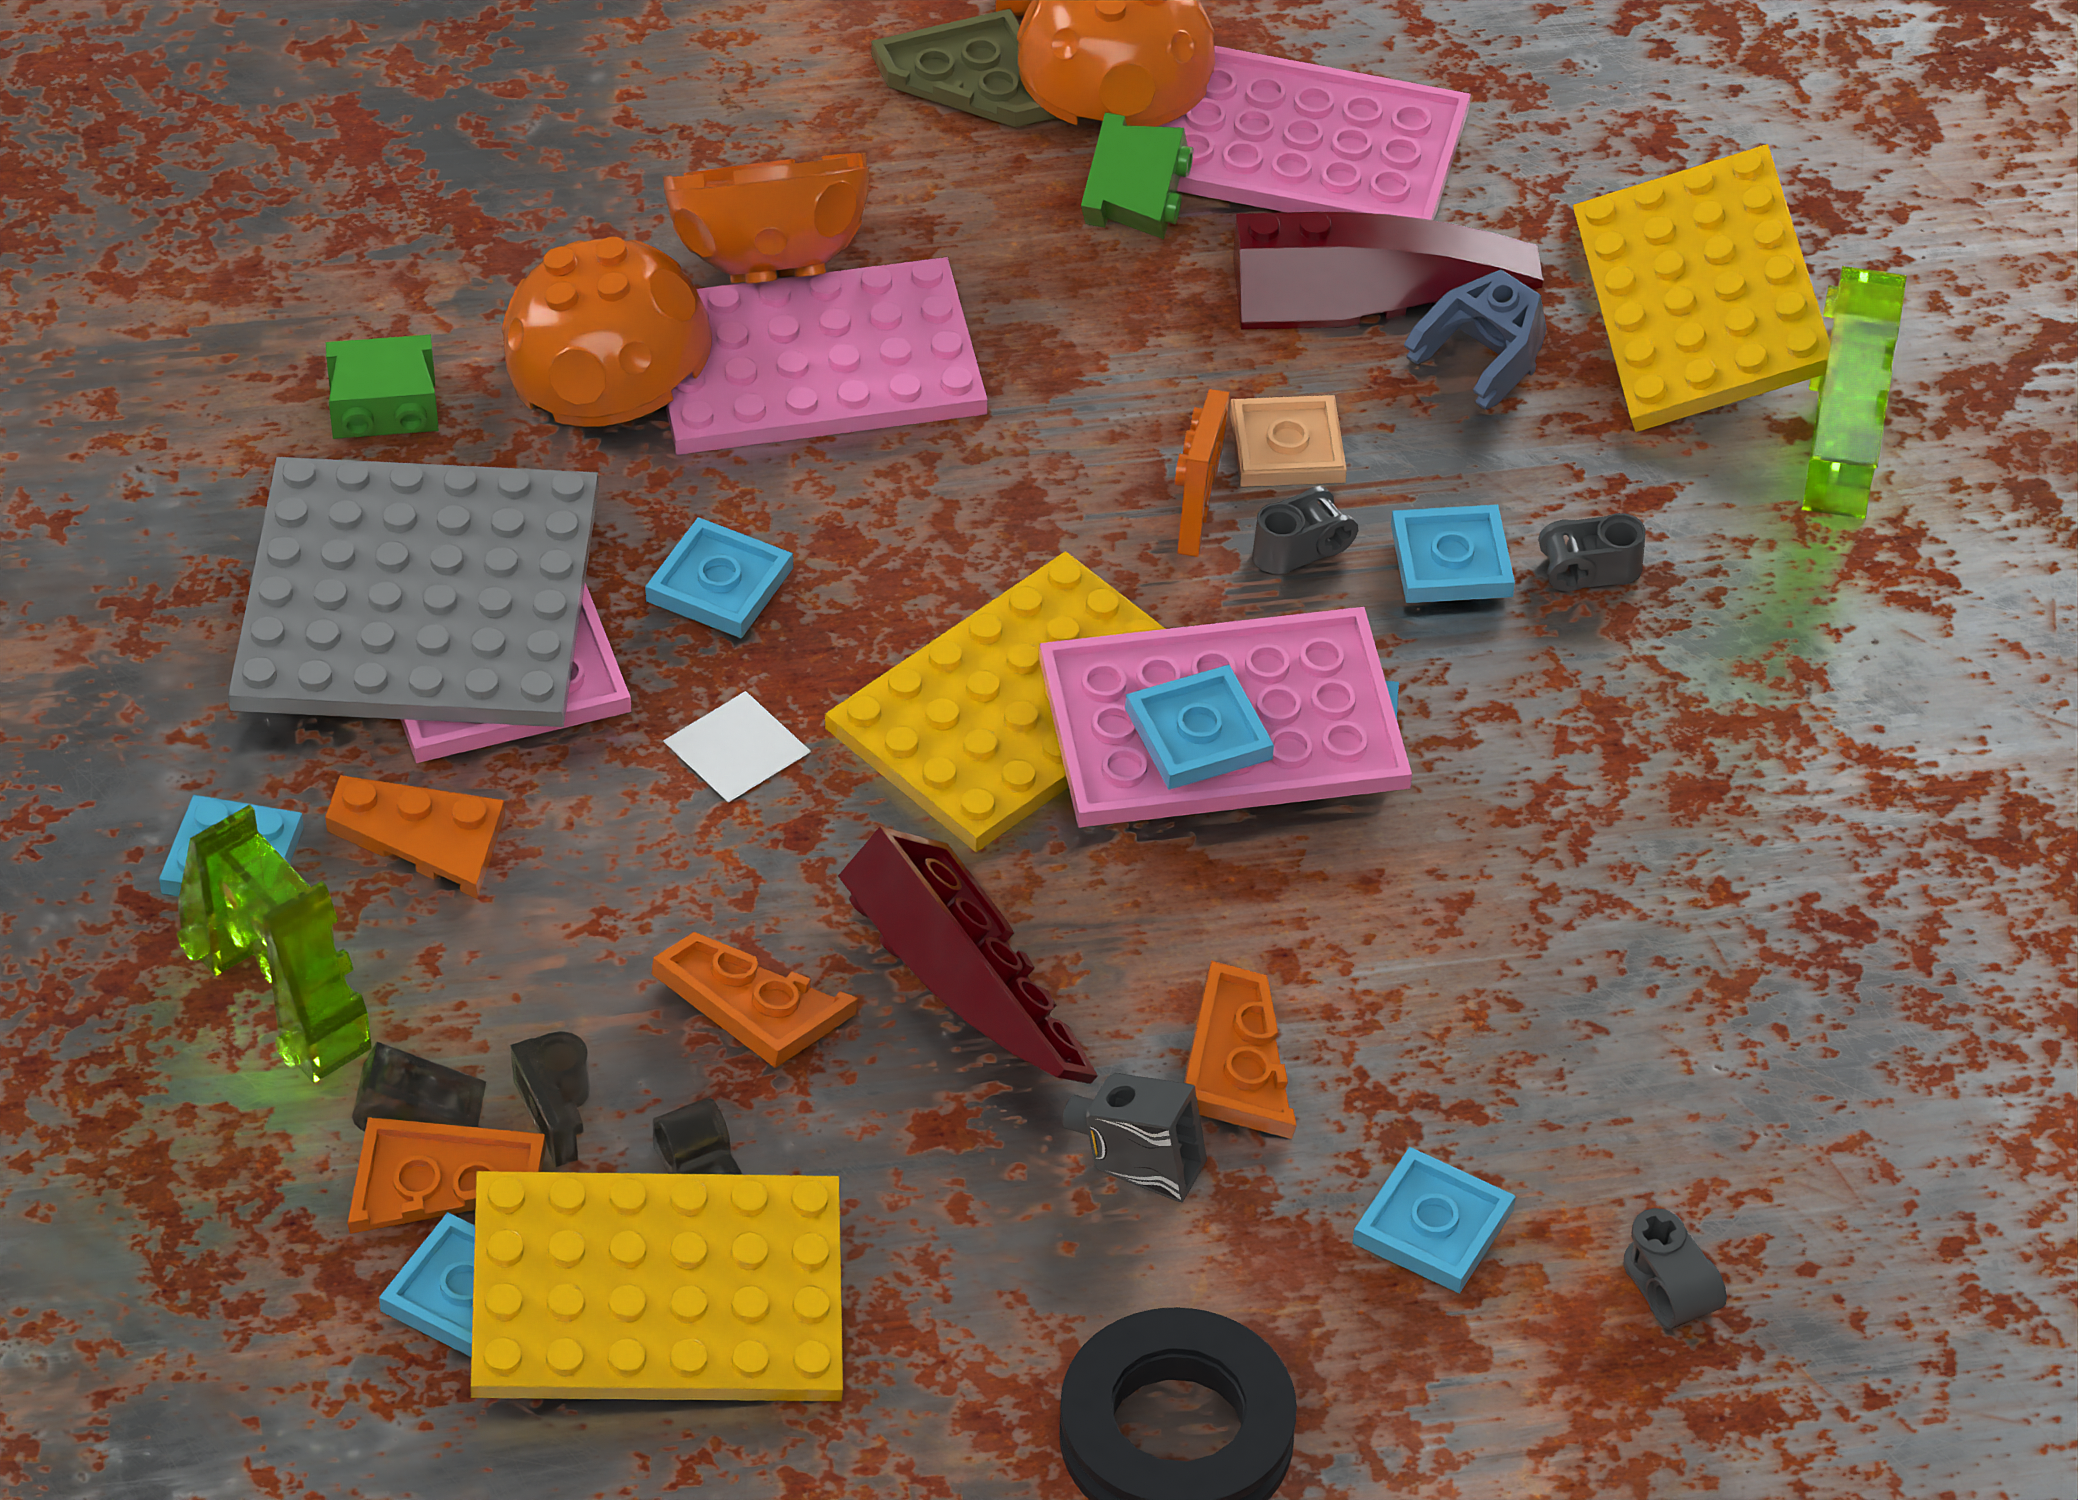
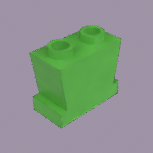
(1136, 176)
(381, 386)

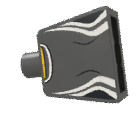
(1143, 1132)

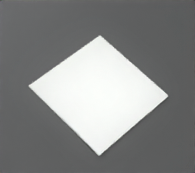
(737, 746)

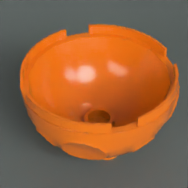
(1116, 58)
(770, 214)
(604, 332)

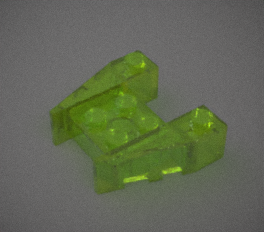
(1853, 390)
(249, 901)

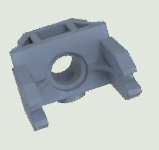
(1497, 314)

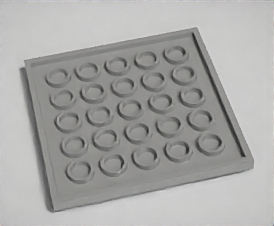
(416, 592)

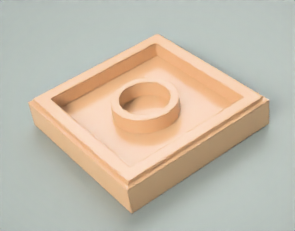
(1287, 441)

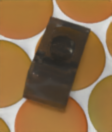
(553, 1082)
(415, 1089)
(694, 1140)

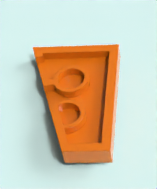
(1199, 468)
(428, 827)
(756, 1006)
(1237, 1053)
(430, 1169)

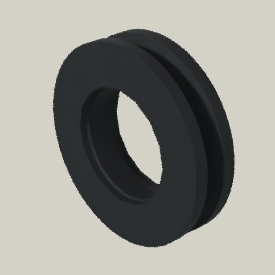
(1177, 1347)

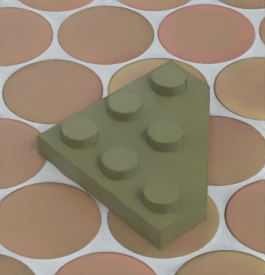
(962, 66)

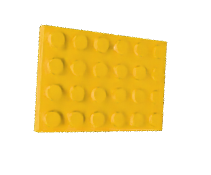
(1703, 288)
(970, 713)
(657, 1287)

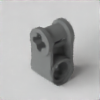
(1298, 531)
(1597, 551)
(1672, 1269)

